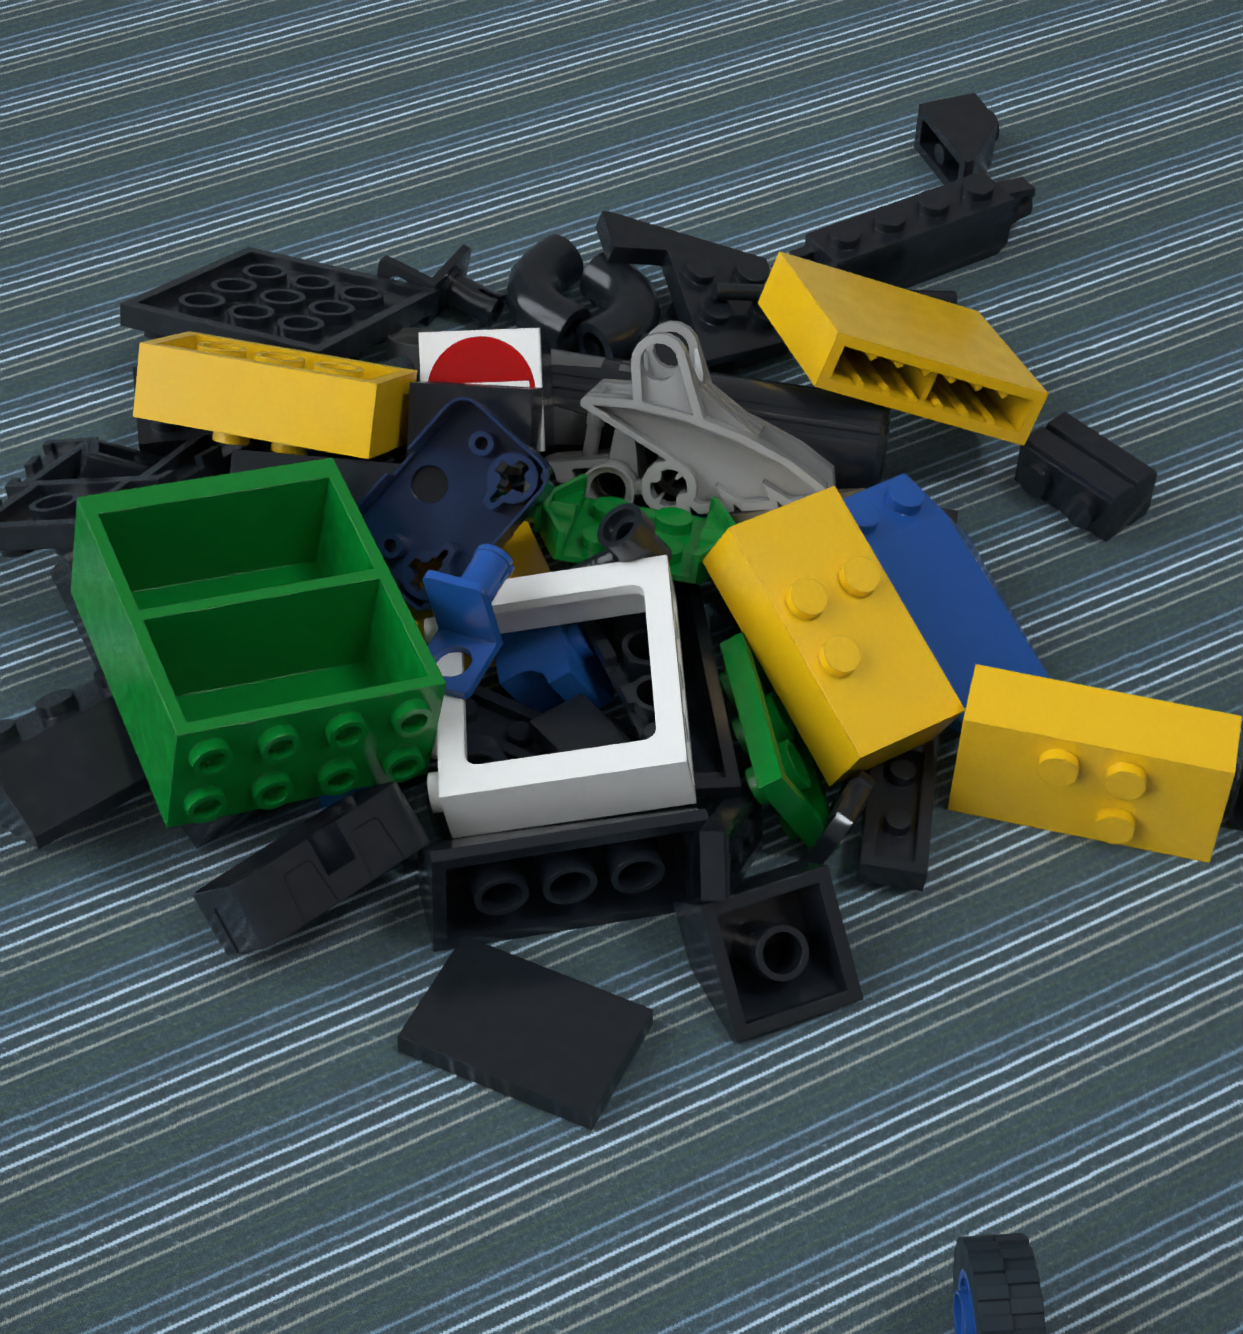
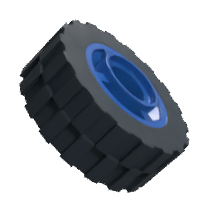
(996, 1286)

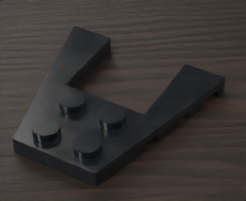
(43, 506)

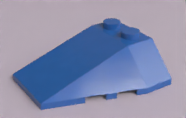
(942, 584)

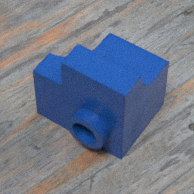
(551, 667)

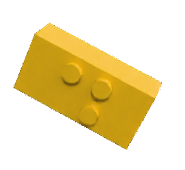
(273, 395)
(832, 634)
(1095, 763)

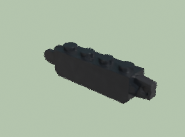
(924, 232)

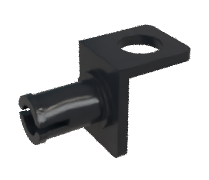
(453, 286)

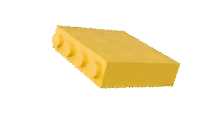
(900, 349)

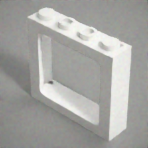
(581, 781)

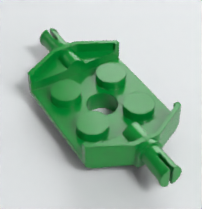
(571, 521)

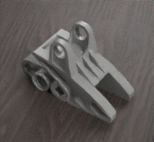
(694, 432)

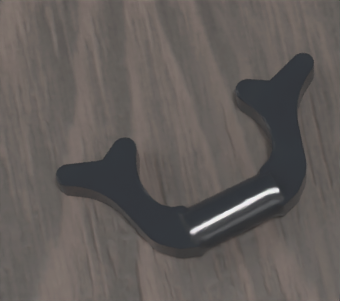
(843, 816)

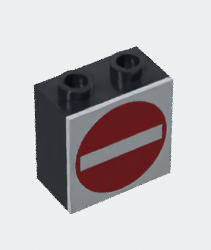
(493, 358)

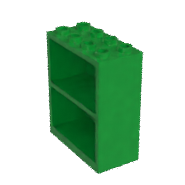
(253, 640)

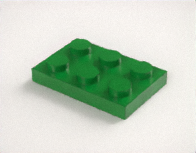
(781, 762)

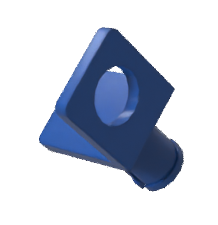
(467, 616)

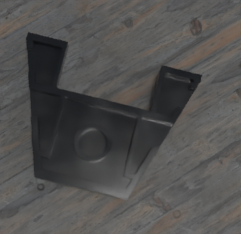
(725, 328)

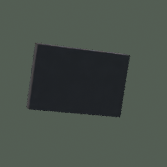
(526, 1031)

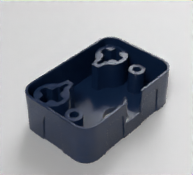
(473, 453)

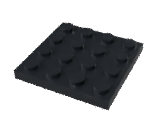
(282, 304)

